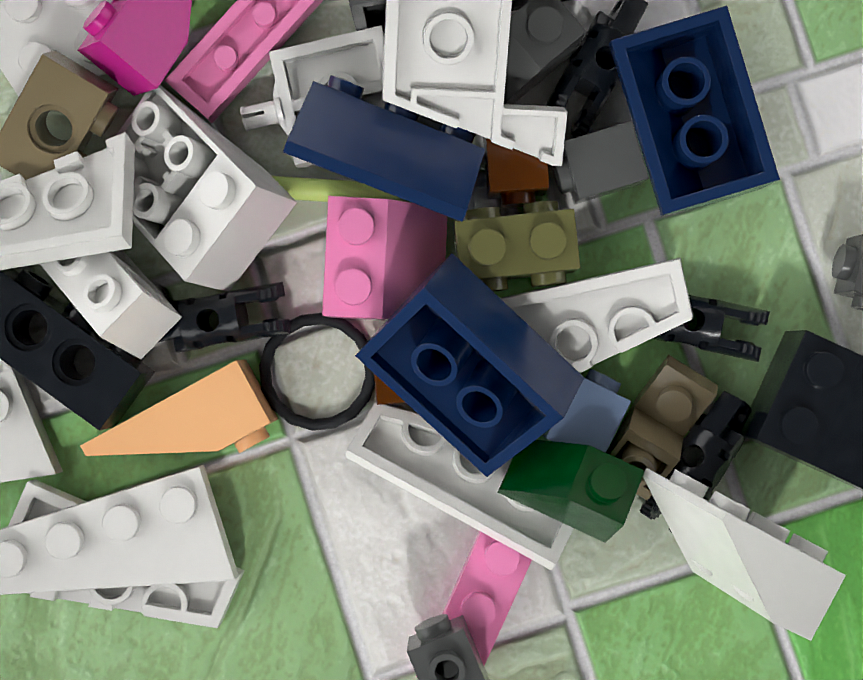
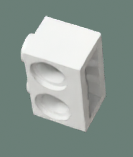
(115, 299)

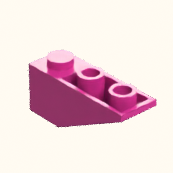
(137, 40)

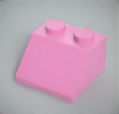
(378, 255)

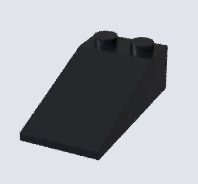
(812, 406)

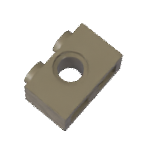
(58, 86)

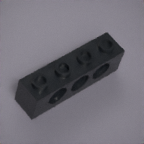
(50, 364)

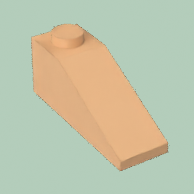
(200, 418)

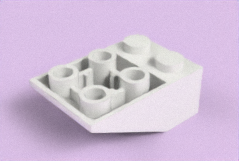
(199, 193)
(747, 557)

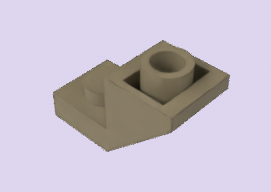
(661, 418)

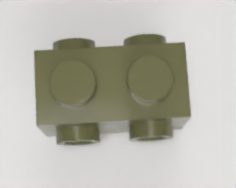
(519, 246)

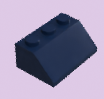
(694, 111)
(386, 148)
(471, 367)

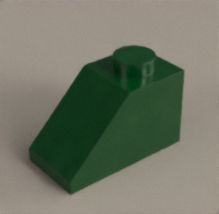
(574, 485)

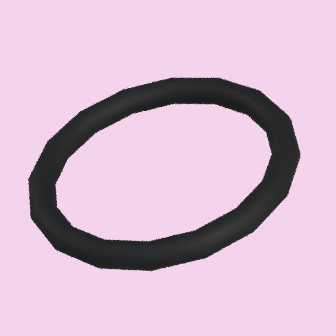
(299, 420)

